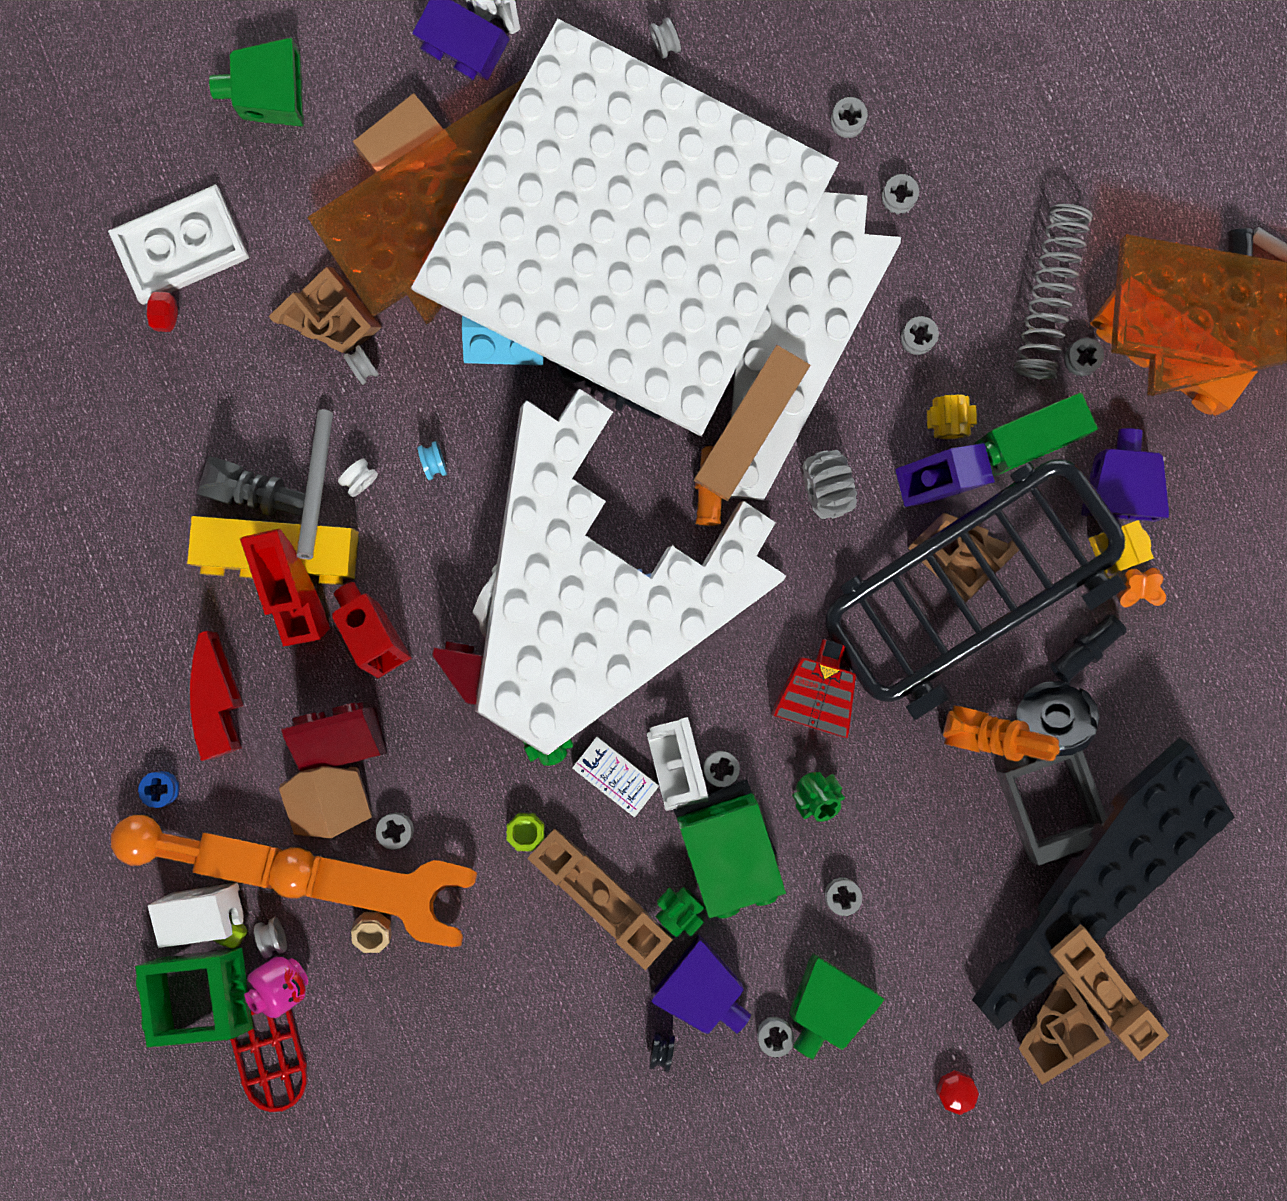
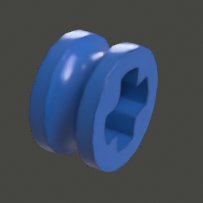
(152, 779)

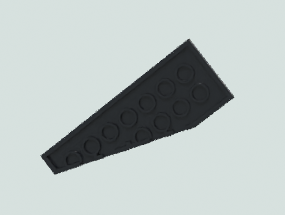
(1150, 834)

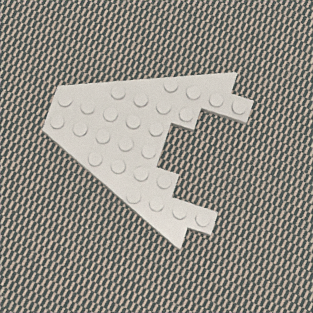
(573, 620)

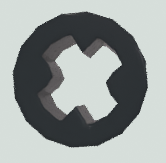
(662, 1052)

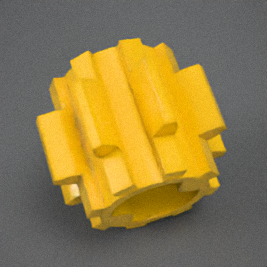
(951, 417)

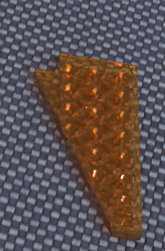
(395, 216)
(1197, 312)

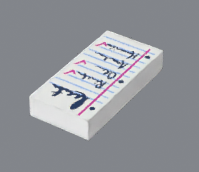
(615, 776)

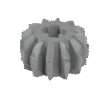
(829, 484)

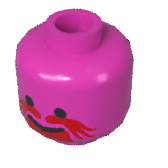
(276, 987)

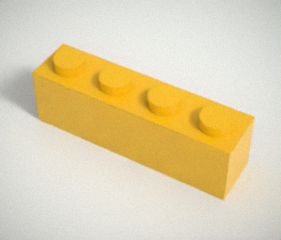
(217, 547)

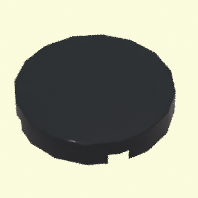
(1062, 713)

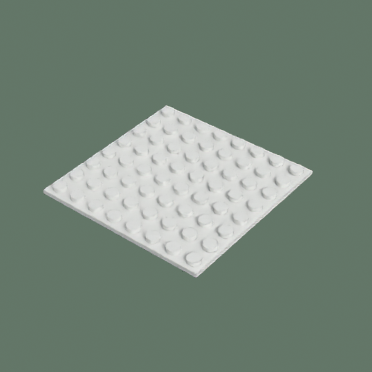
(626, 227)

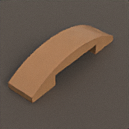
(601, 898)
(1107, 993)

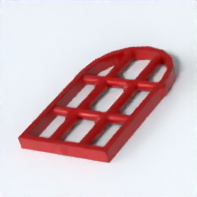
(264, 1075)

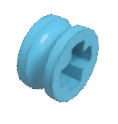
(432, 460)

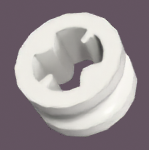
(358, 477)

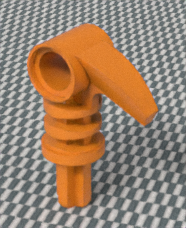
(985, 733)

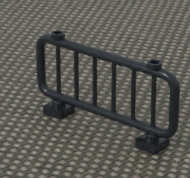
(1090, 574)

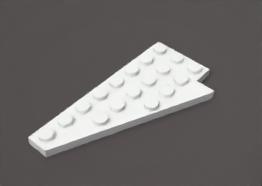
(812, 318)

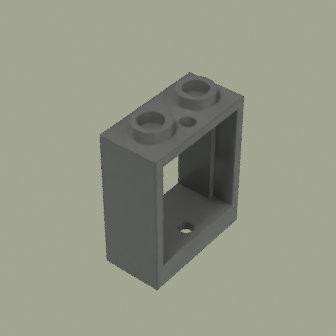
(1063, 842)

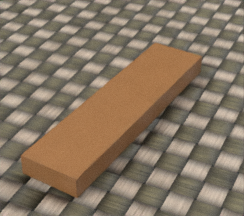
(752, 423)

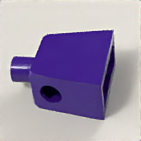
(1130, 480)
(702, 990)

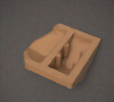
(325, 801)

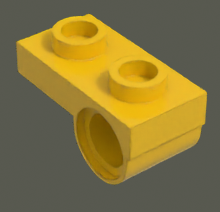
(1136, 547)

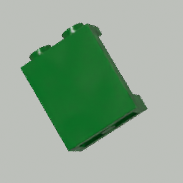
(731, 856)

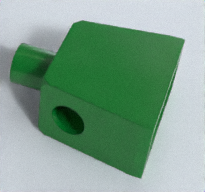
(264, 83)
(830, 1007)

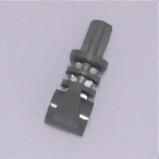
(226, 482)

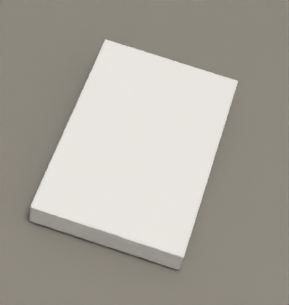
(179, 244)

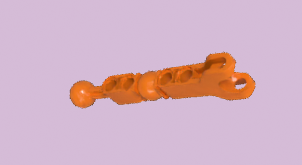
(299, 873)

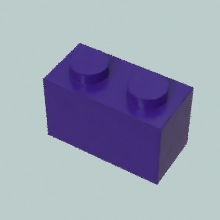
(462, 37)
(944, 475)

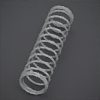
(1046, 365)

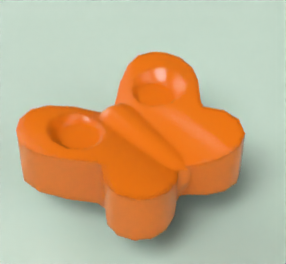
(1142, 586)

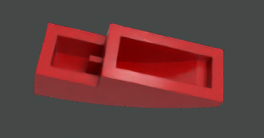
(284, 587)
(212, 697)

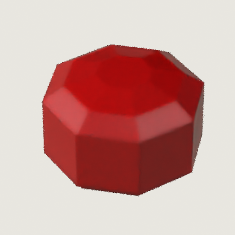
(162, 311)
(957, 1092)

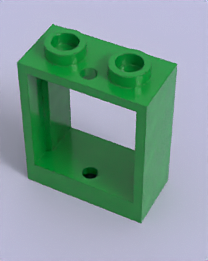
(1038, 434)
(227, 992)

